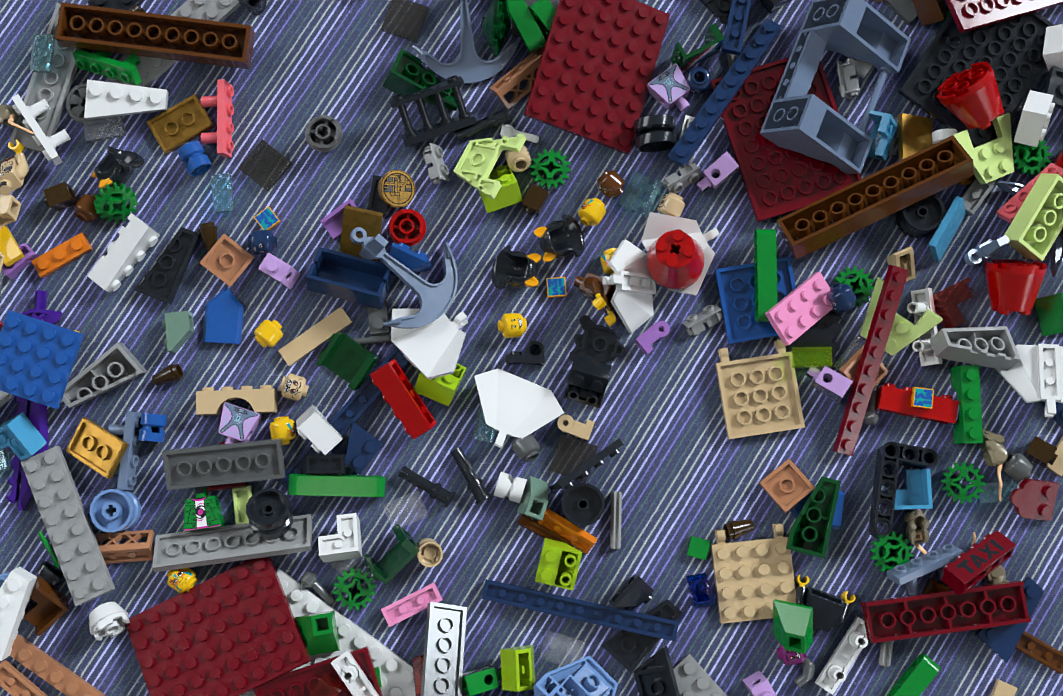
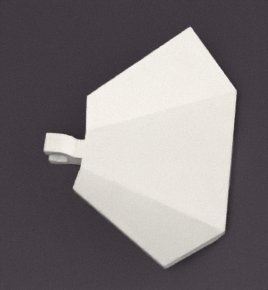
(659, 224)
(633, 285)
(432, 347)
(1038, 375)
(514, 404)

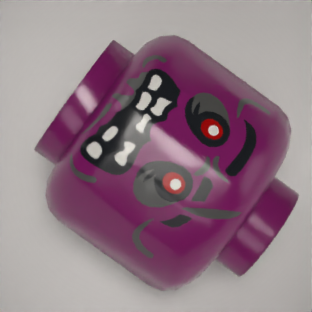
(790, 657)

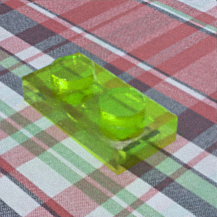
(811, 357)

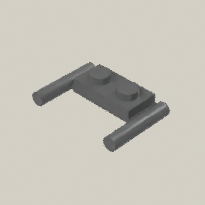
(378, 332)

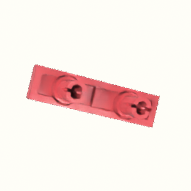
(225, 110)
(1011, 208)

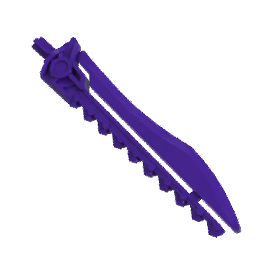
(37, 415)

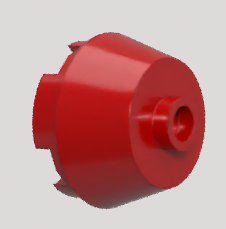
(407, 227)

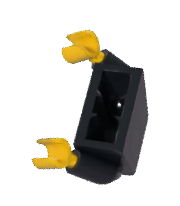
(827, 609)

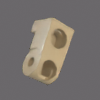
(575, 428)

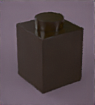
(59, 196)
(534, 200)
(1041, 452)

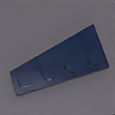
(1004, 638)

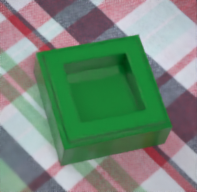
(698, 547)

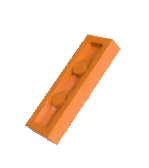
(62, 255)
(579, 538)

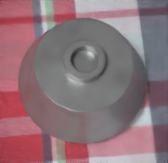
(323, 133)

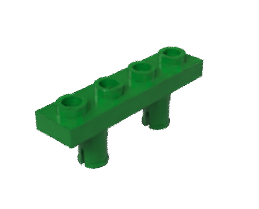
(100, 64)

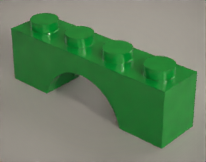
(966, 383)

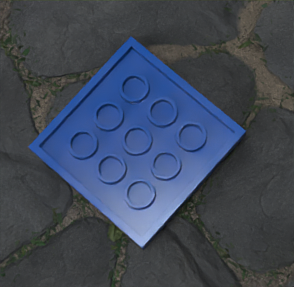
(737, 300)
(36, 358)

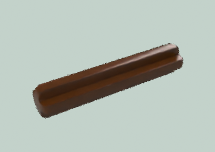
(540, 530)

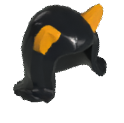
(116, 167)
(560, 238)
(515, 269)

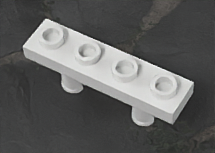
(30, 114)
(920, 302)
(843, 657)
(353, 675)

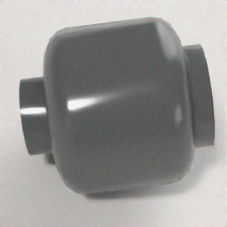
(526, 448)
(1018, 467)

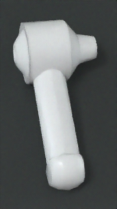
(510, 131)

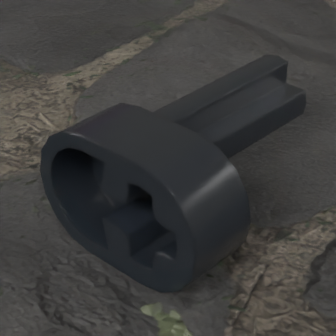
(50, 574)

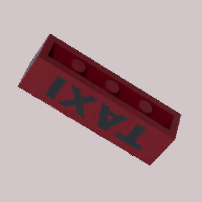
(978, 562)

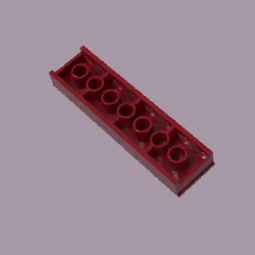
(945, 612)

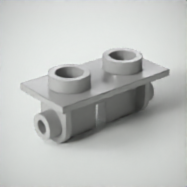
(848, 87)
(434, 155)
(689, 175)
(710, 314)

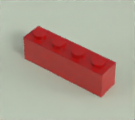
(403, 399)
(899, 402)

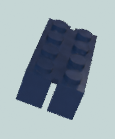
(349, 278)

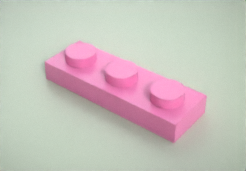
(411, 604)

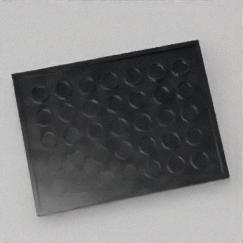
(1010, 48)

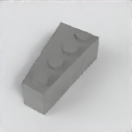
(977, 346)
(104, 374)

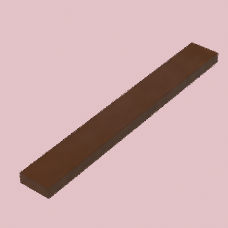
(1027, 643)

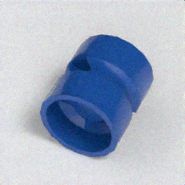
(194, 156)
(152, 420)

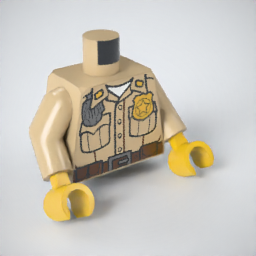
(13, 169)

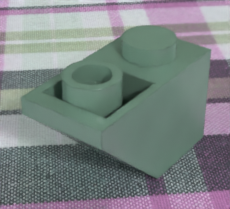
(178, 328)
(534, 499)

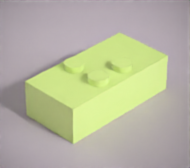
(1038, 218)

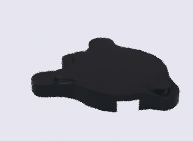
(819, 338)
(596, 342)

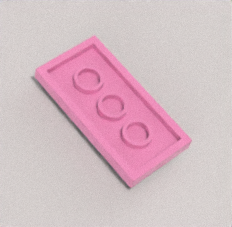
(800, 309)

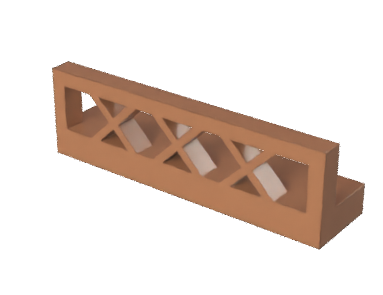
(515, 76)
(129, 551)

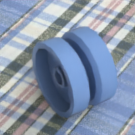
(103, 510)

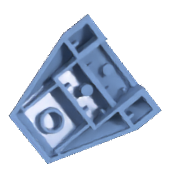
(578, 678)

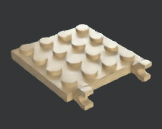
(759, 393)
(752, 576)

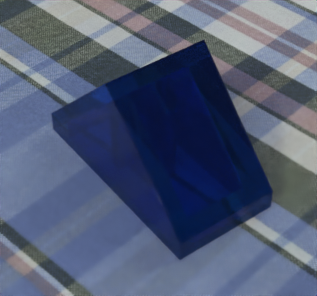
(699, 591)

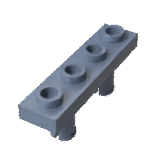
(130, 459)
(917, 567)

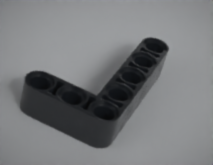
(890, 481)

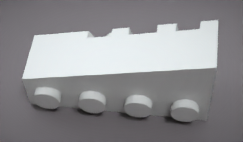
(117, 99)
(123, 254)
(13, 601)

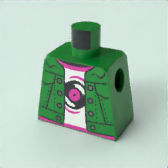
(202, 511)
(474, 683)

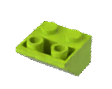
(508, 193)
(441, 388)
(558, 564)
(517, 668)

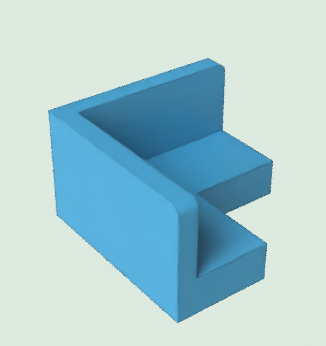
(882, 134)
(21, 436)
(916, 492)

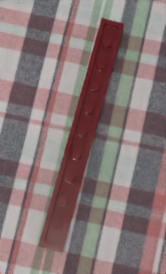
(870, 360)

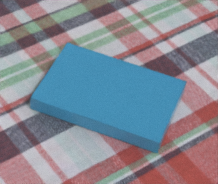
(947, 228)

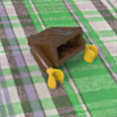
(600, 294)

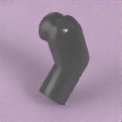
(807, 675)

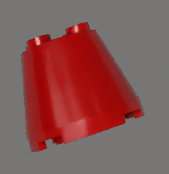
(972, 96)
(675, 260)
(1013, 284)

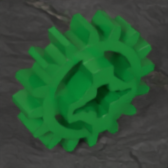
(1037, 159)
(558, 170)
(115, 206)
(861, 290)
(963, 491)
(897, 547)
(347, 586)

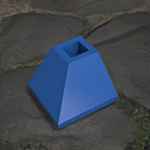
(414, 261)

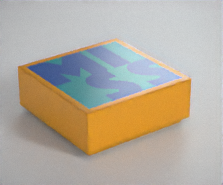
(267, 219)
(556, 287)
(922, 398)

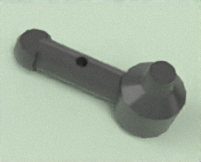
(871, 416)
(309, 580)

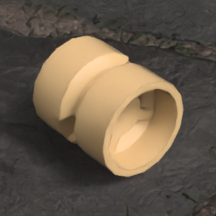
(430, 552)

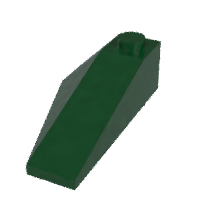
(496, 25)
(410, 76)
(813, 524)

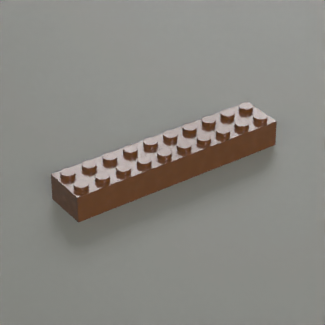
(155, 35)
(876, 197)

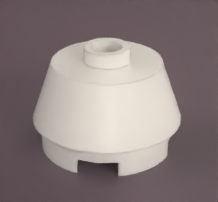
(107, 620)

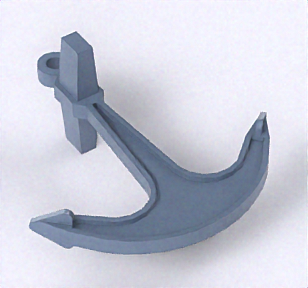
(468, 63)
(992, 247)
(433, 298)

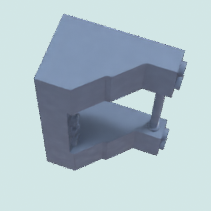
(805, 121)

